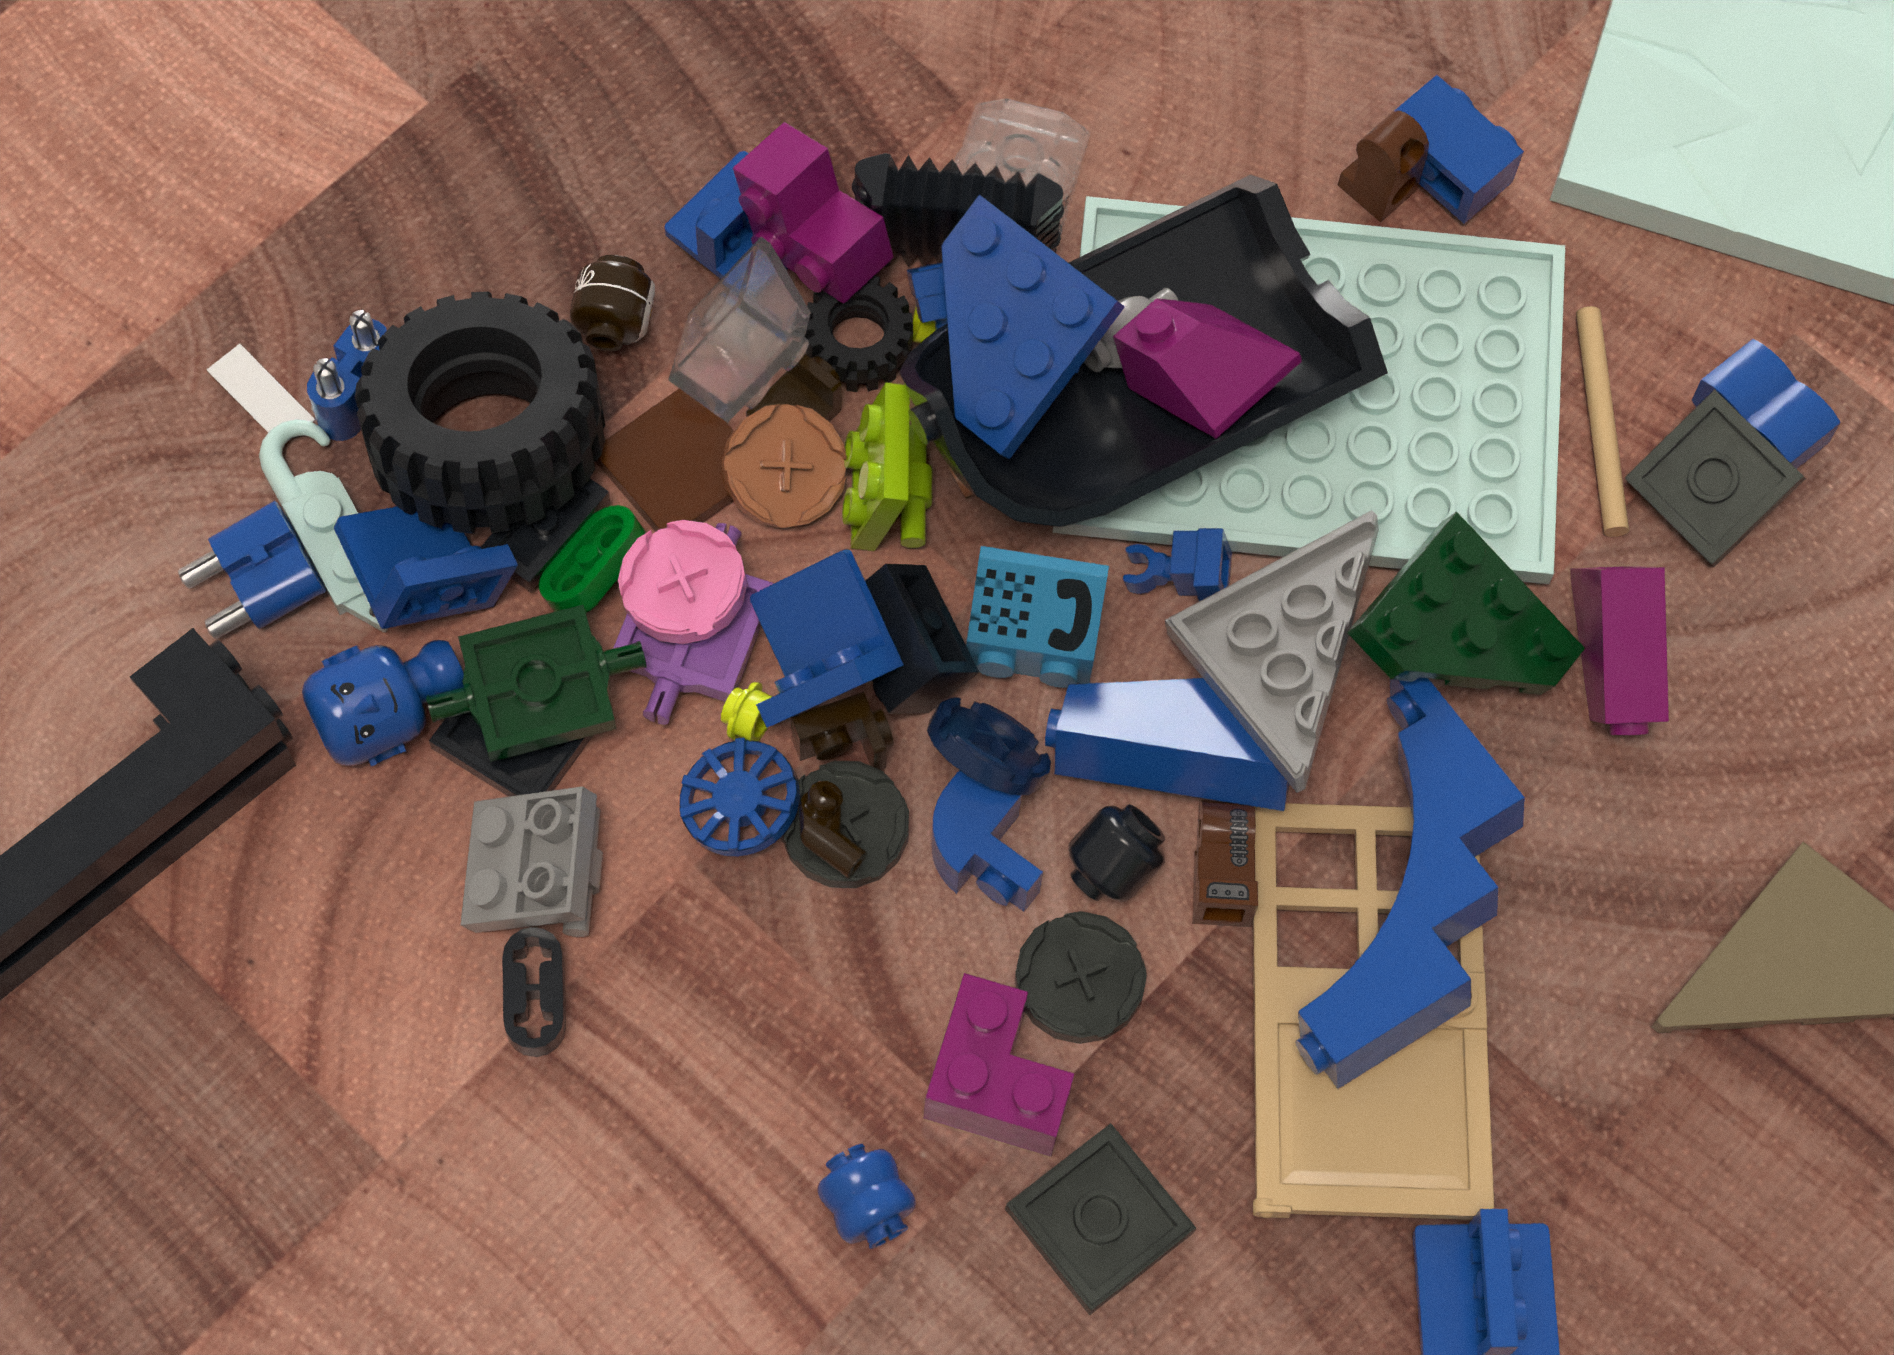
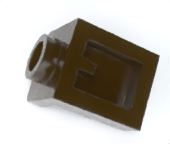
(808, 384)
(835, 726)

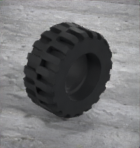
(469, 352)

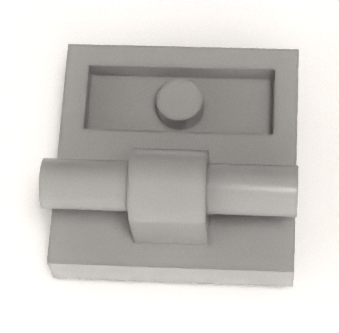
(533, 862)

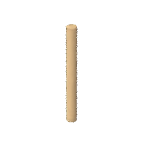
(1602, 422)

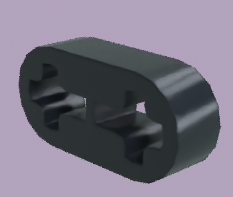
(549, 991)

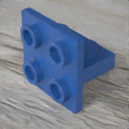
(713, 223)
(1485, 1287)

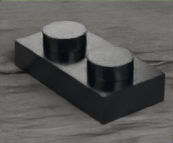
(540, 542)

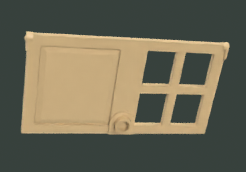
(1402, 1134)

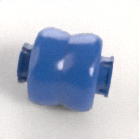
(866, 1196)

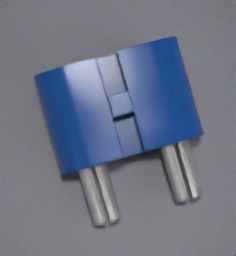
(334, 380)
(264, 570)

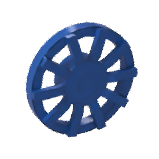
(739, 797)

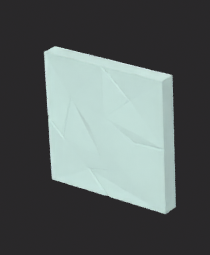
(1746, 132)

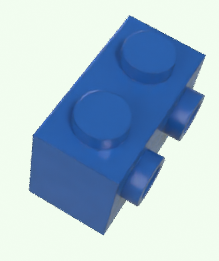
(1466, 154)

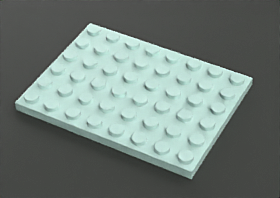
(1448, 429)

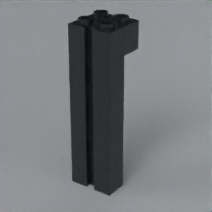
(203, 766)

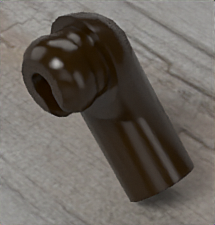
(822, 829)

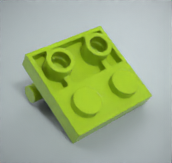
(887, 473)

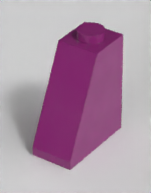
(1625, 645)

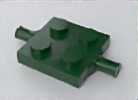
(536, 682)

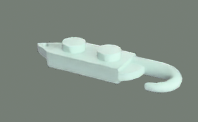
(313, 506)

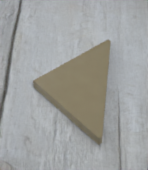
(1800, 953)

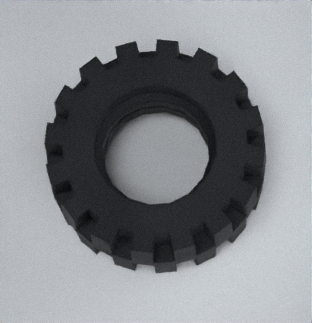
(867, 363)

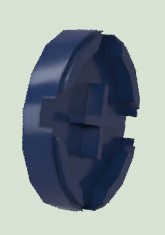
(989, 746)

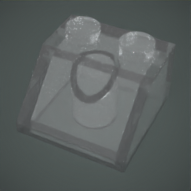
(742, 334)

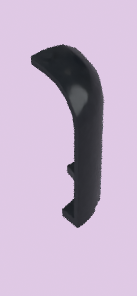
(1110, 444)

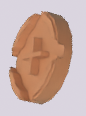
(784, 466)

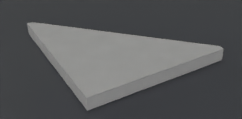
(1279, 642)

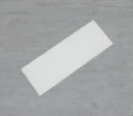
(256, 389)

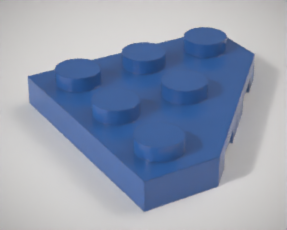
(1014, 324)

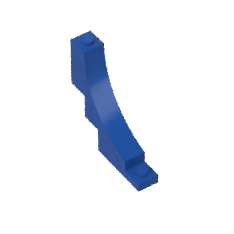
(1407, 974)

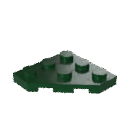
(1464, 620)

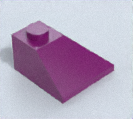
(1200, 362)

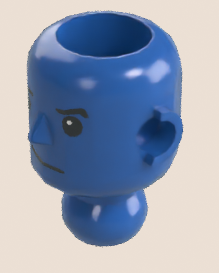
(374, 702)

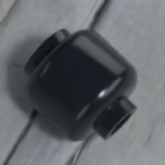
(1116, 853)

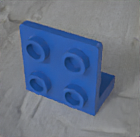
(419, 569)
(822, 635)

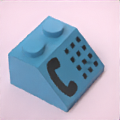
(1036, 616)

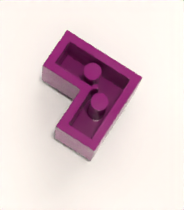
(811, 224)
(985, 1086)

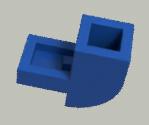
(967, 842)

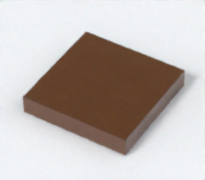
(670, 461)

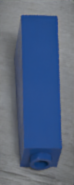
(1162, 739)

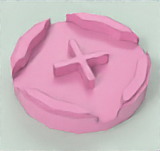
(682, 582)

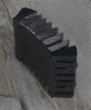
(927, 204)

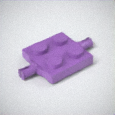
(703, 666)

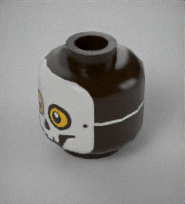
(612, 302)

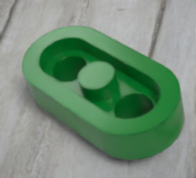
(590, 560)

